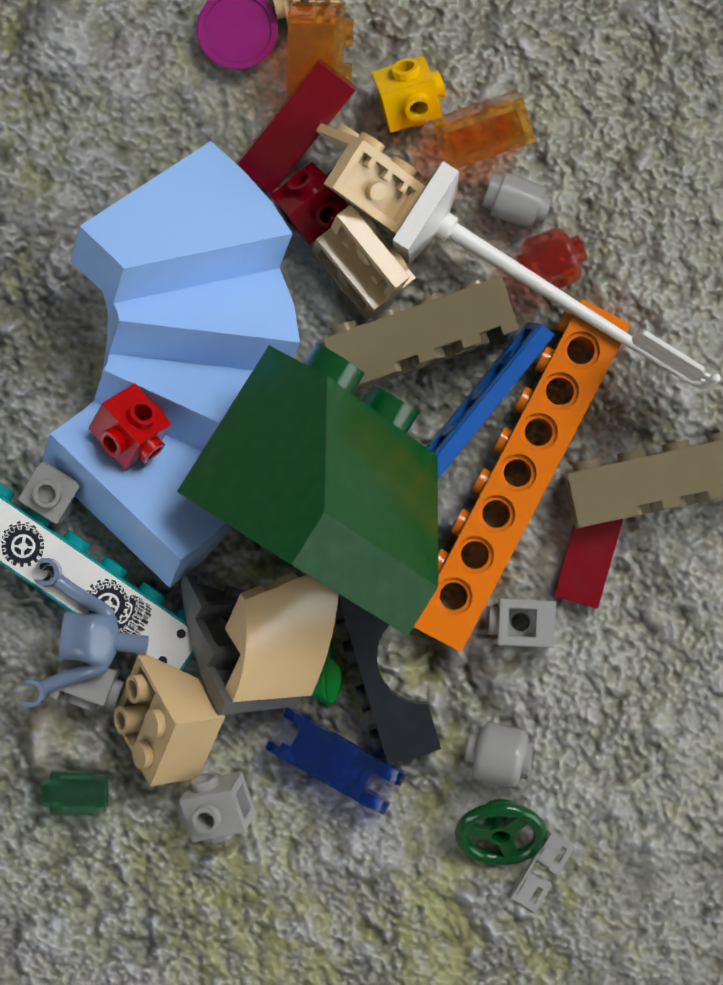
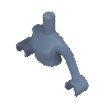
(84, 637)

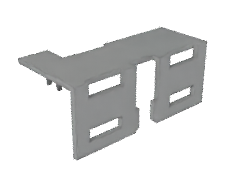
(552, 847)

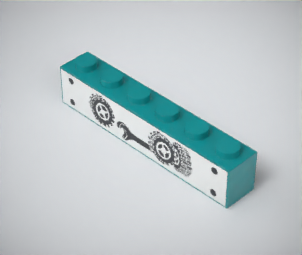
(138, 610)

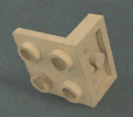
(371, 179)

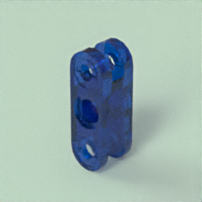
(336, 761)

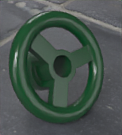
(499, 824)

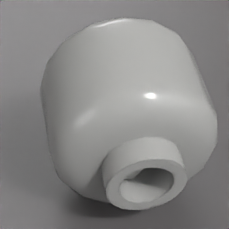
(500, 754)

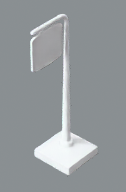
(433, 219)

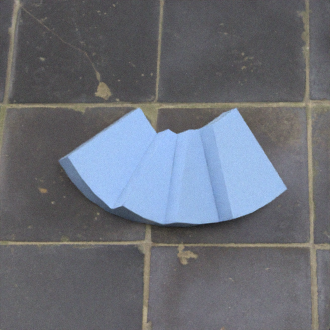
(190, 313)

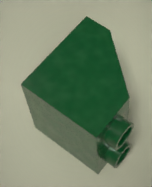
(327, 482)

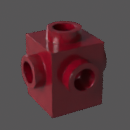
(308, 203)

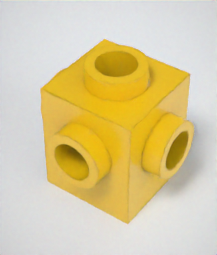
(409, 93)

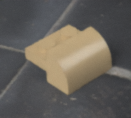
(362, 262)

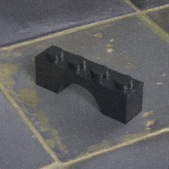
(402, 724)

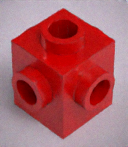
(130, 427)

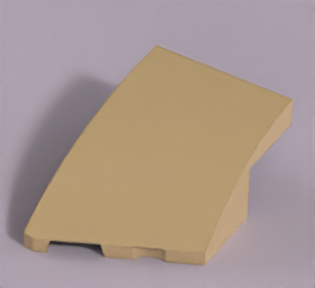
(281, 638)

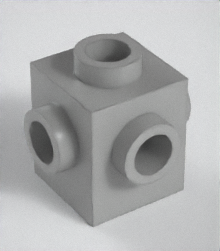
(216, 807)

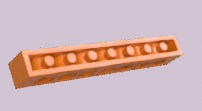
(562, 421)

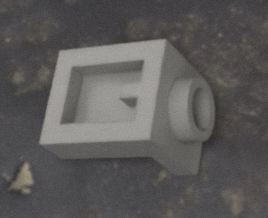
(50, 493)

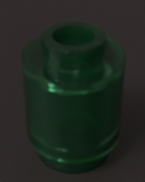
(75, 793)

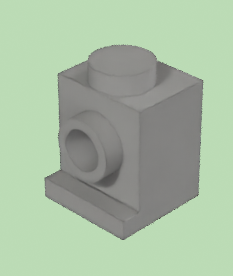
(540, 626)
(88, 693)

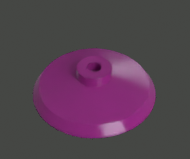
(237, 32)

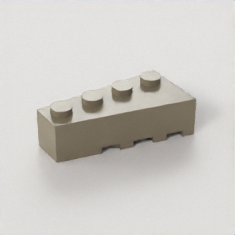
(427, 333)
(645, 483)

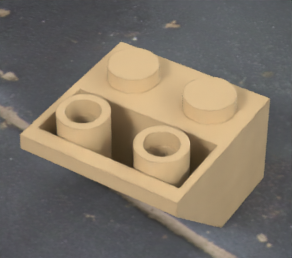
(166, 721)

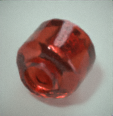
(554, 256)

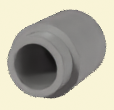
(516, 200)

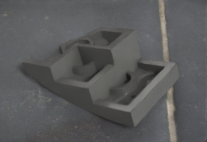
(216, 655)

